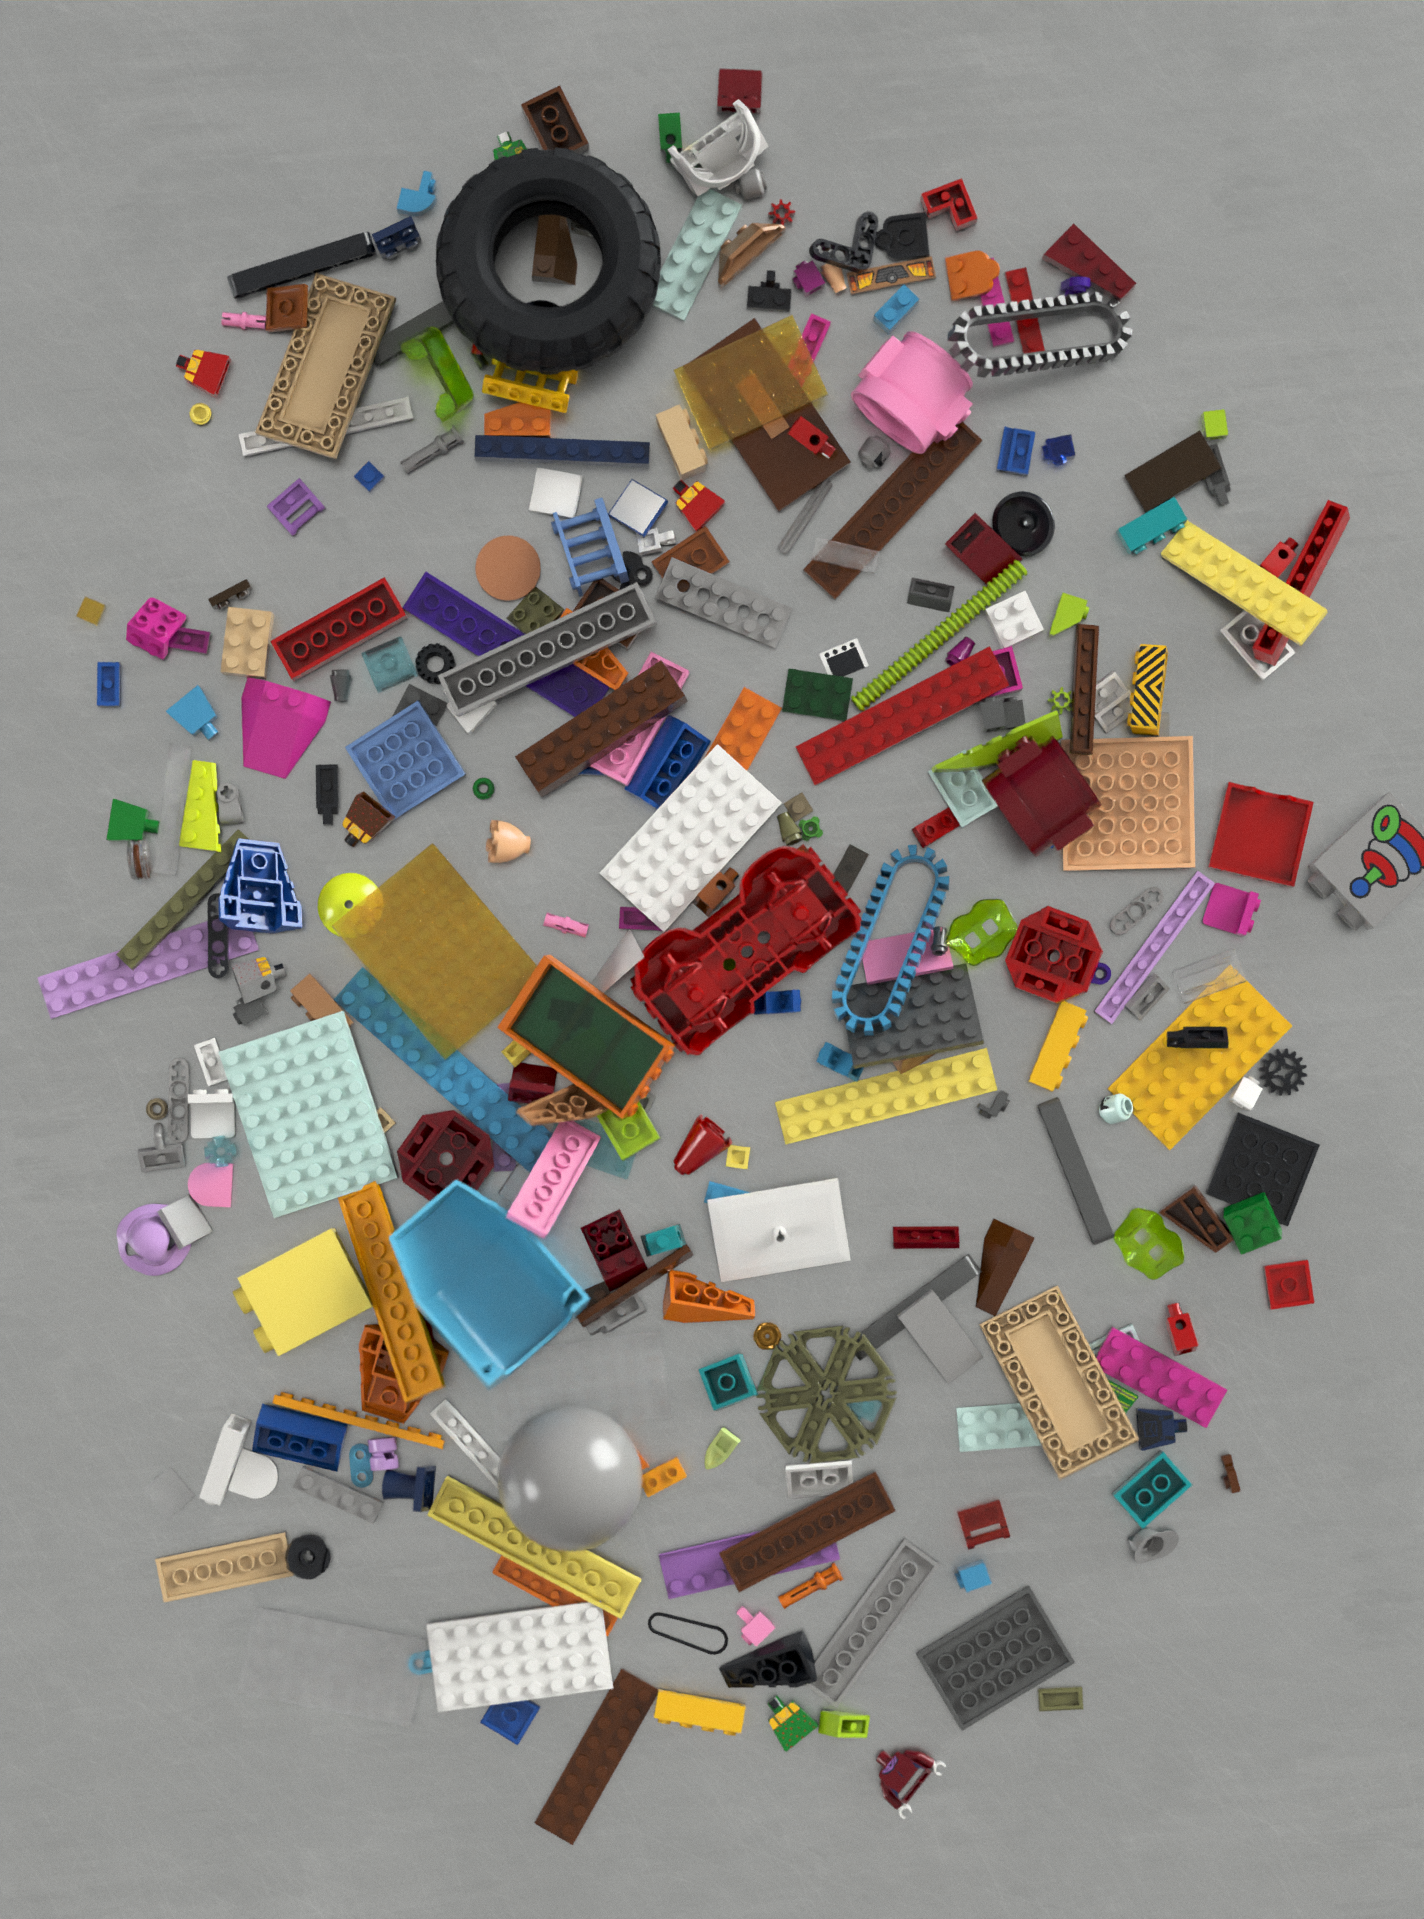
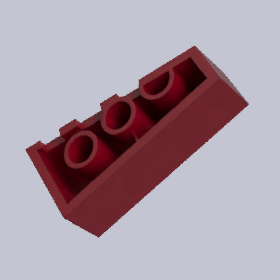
(1081, 257)

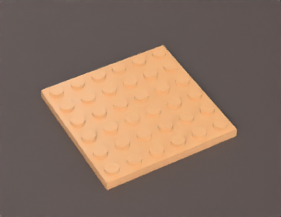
(1144, 807)

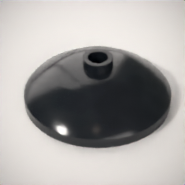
(1011, 523)

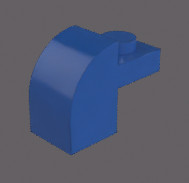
(778, 1002)

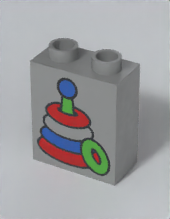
(1372, 864)

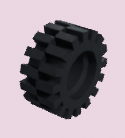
(425, 654)

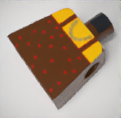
(365, 819)

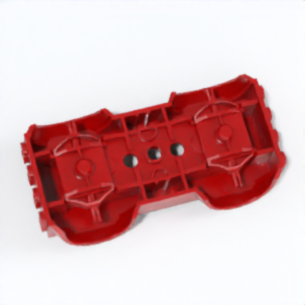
(778, 894)

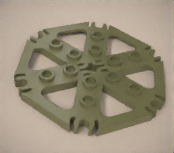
(806, 1396)

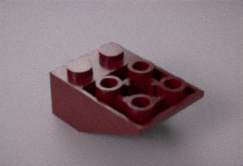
(982, 549)
(614, 1249)

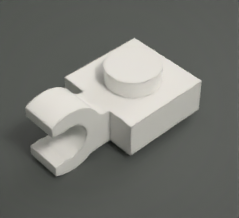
(653, 540)

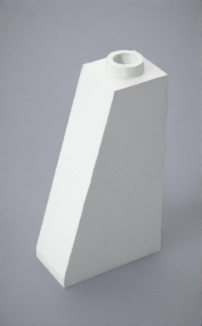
(225, 1459)

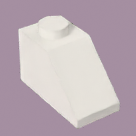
(1245, 1093)

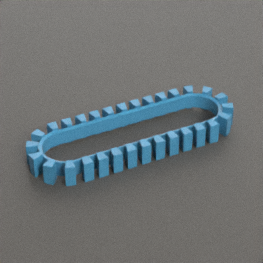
(918, 946)

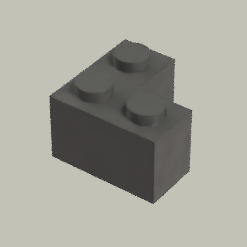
(1001, 715)

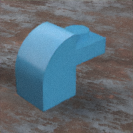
(418, 202)
(838, 1061)

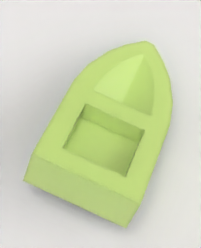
(720, 1448)

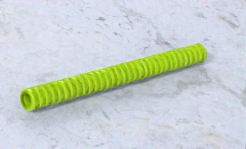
(939, 635)

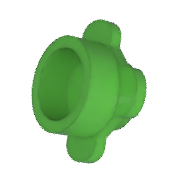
(813, 822)

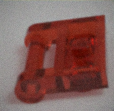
(980, 1517)

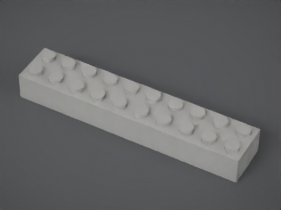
(547, 649)

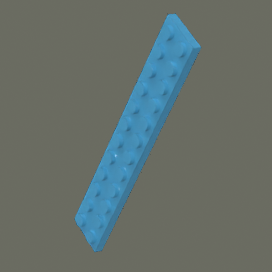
(453, 1078)

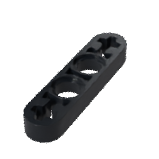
(214, 936)

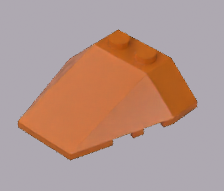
(378, 1380)

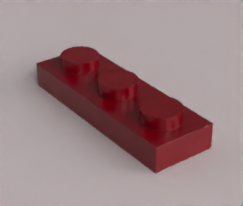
(926, 1237)

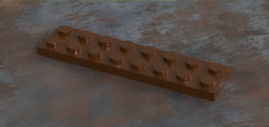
(807, 1531)
(597, 1756)

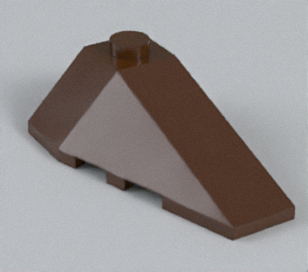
(1001, 1259)

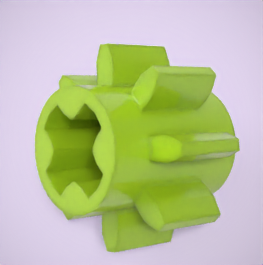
(1056, 705)

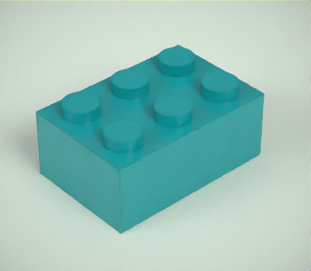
(1151, 1489)

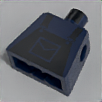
(1157, 1428)

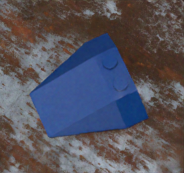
(258, 890)

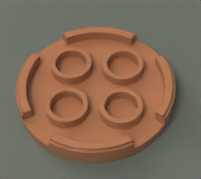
(508, 568)

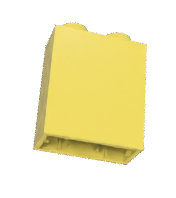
(303, 1293)

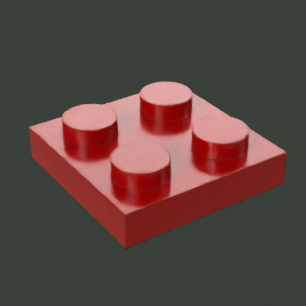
(1289, 1284)

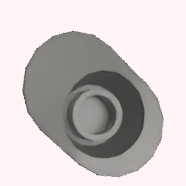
(1152, 1545)

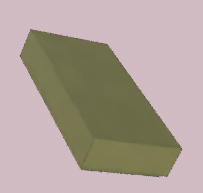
(1060, 1698)

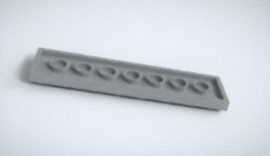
(871, 1622)

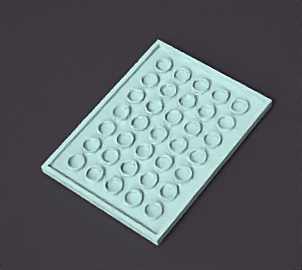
(308, 1114)

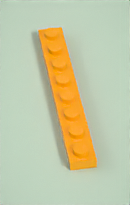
(349, 1417)

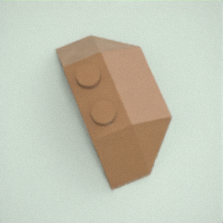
(745, 248)

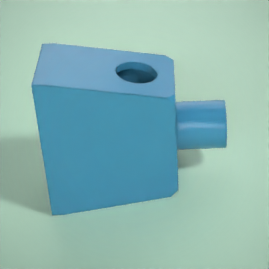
(195, 713)

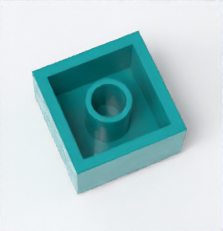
(728, 1382)

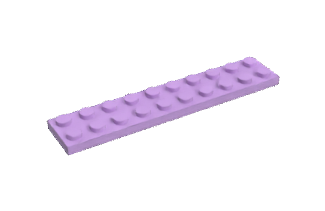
(111, 978)

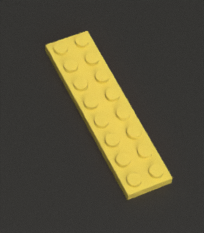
(1244, 583)

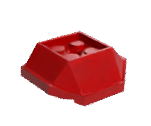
(1040, 937)

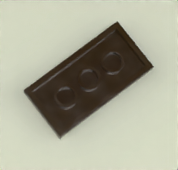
(1173, 471)

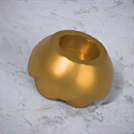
(767, 1343)

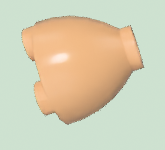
(506, 842)

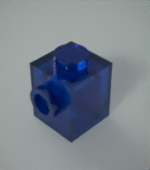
(1058, 450)

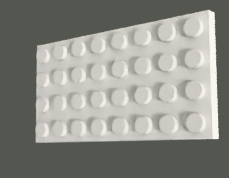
(690, 838)
(519, 1656)

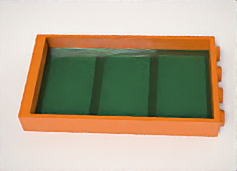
(587, 1037)

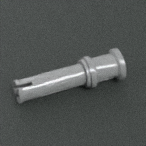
(441, 444)

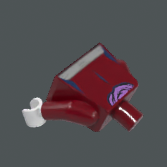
(903, 1776)

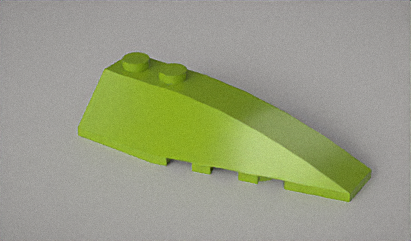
(986, 755)

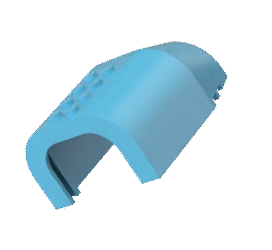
(484, 1282)

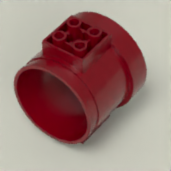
(1042, 794)

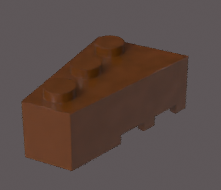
(1198, 1218)

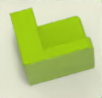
(1214, 424)

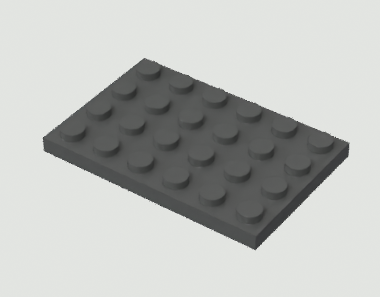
(933, 1019)
(995, 1658)

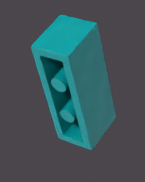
(1152, 526)

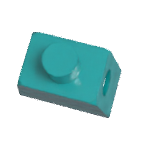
(663, 1240)

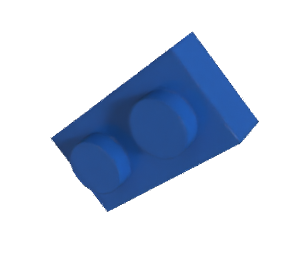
(108, 684)

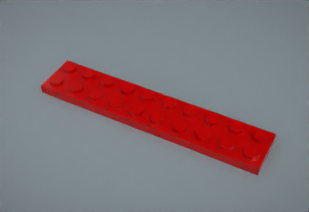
(902, 716)

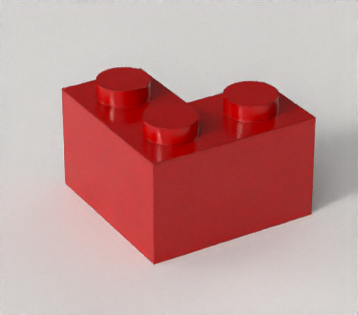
(952, 199)

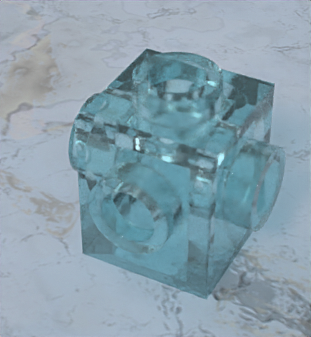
(211, 1151)

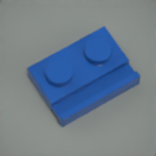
(1016, 450)

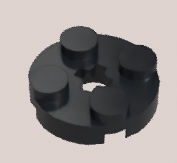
(296, 1563)

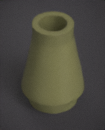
(789, 830)

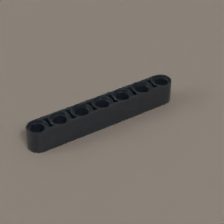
(301, 265)

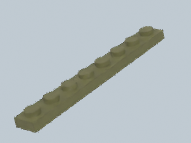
(179, 905)

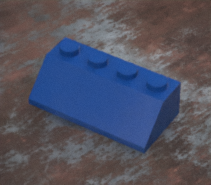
(667, 762)
(299, 1437)

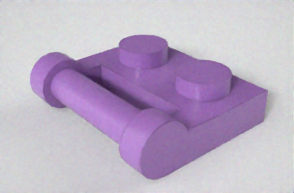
(290, 501)

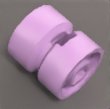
(383, 1453)

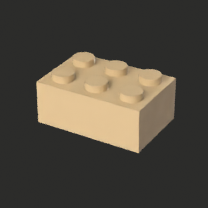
(681, 442)
(247, 643)

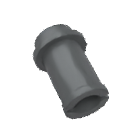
(939, 941)

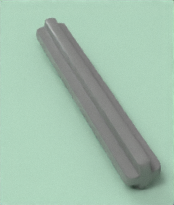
(804, 516)

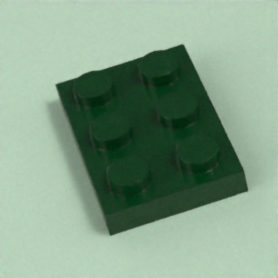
(817, 695)

